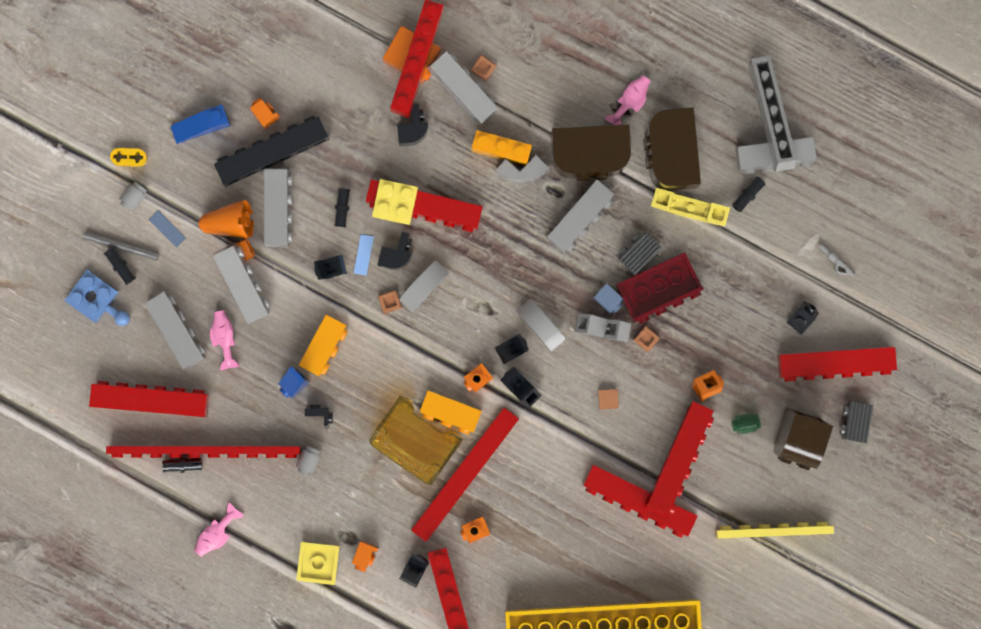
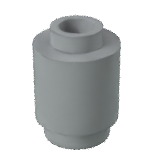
(132, 196)
(308, 460)

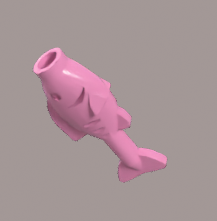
(633, 97)
(222, 334)
(214, 536)

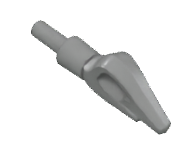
(837, 262)

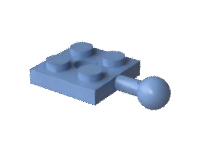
(104, 296)

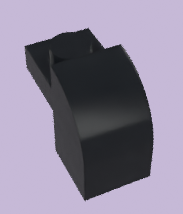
(413, 133)
(396, 259)
(520, 387)

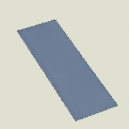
(167, 229)

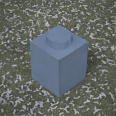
(608, 299)

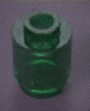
(746, 423)

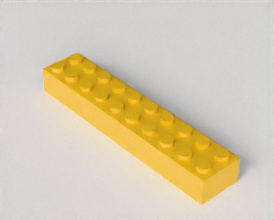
(638, 615)

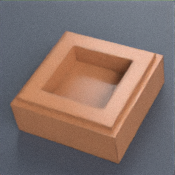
(483, 68)
(389, 302)
(646, 339)
(608, 399)

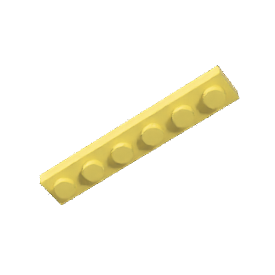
(782, 530)

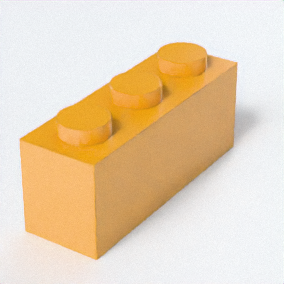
(501, 148)
(323, 346)
(450, 412)

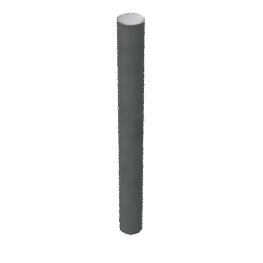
(120, 245)

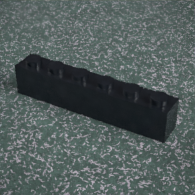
(271, 151)

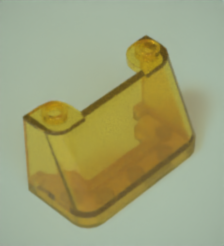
(414, 442)

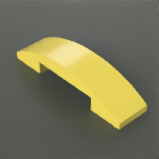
(690, 208)

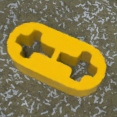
(128, 162)

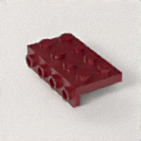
(660, 288)

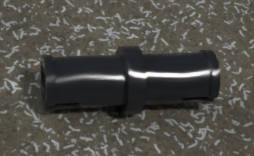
(748, 194)
(342, 207)
(119, 266)
(182, 465)

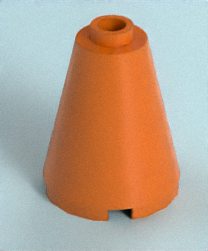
(229, 221)

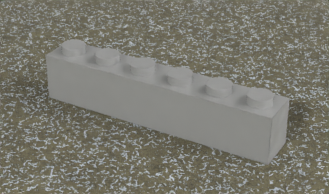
(772, 113)

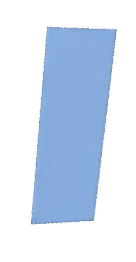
(363, 254)

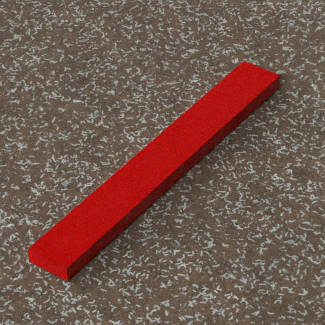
(465, 474)

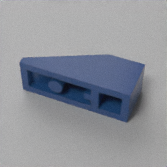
(201, 124)
(293, 382)

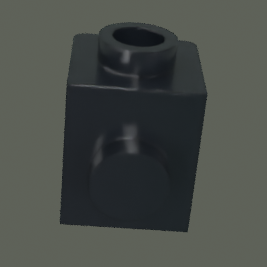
(330, 267)
(803, 317)
(512, 348)
(316, 410)
(414, 570)

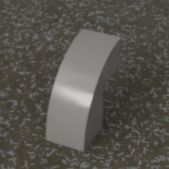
(532, 171)
(424, 286)
(541, 325)
(602, 327)

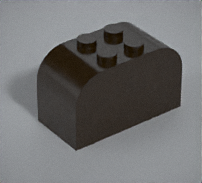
(673, 150)
(590, 151)
(802, 439)

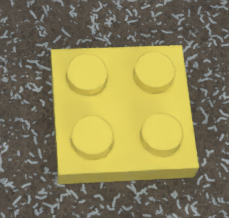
(395, 202)
(318, 563)

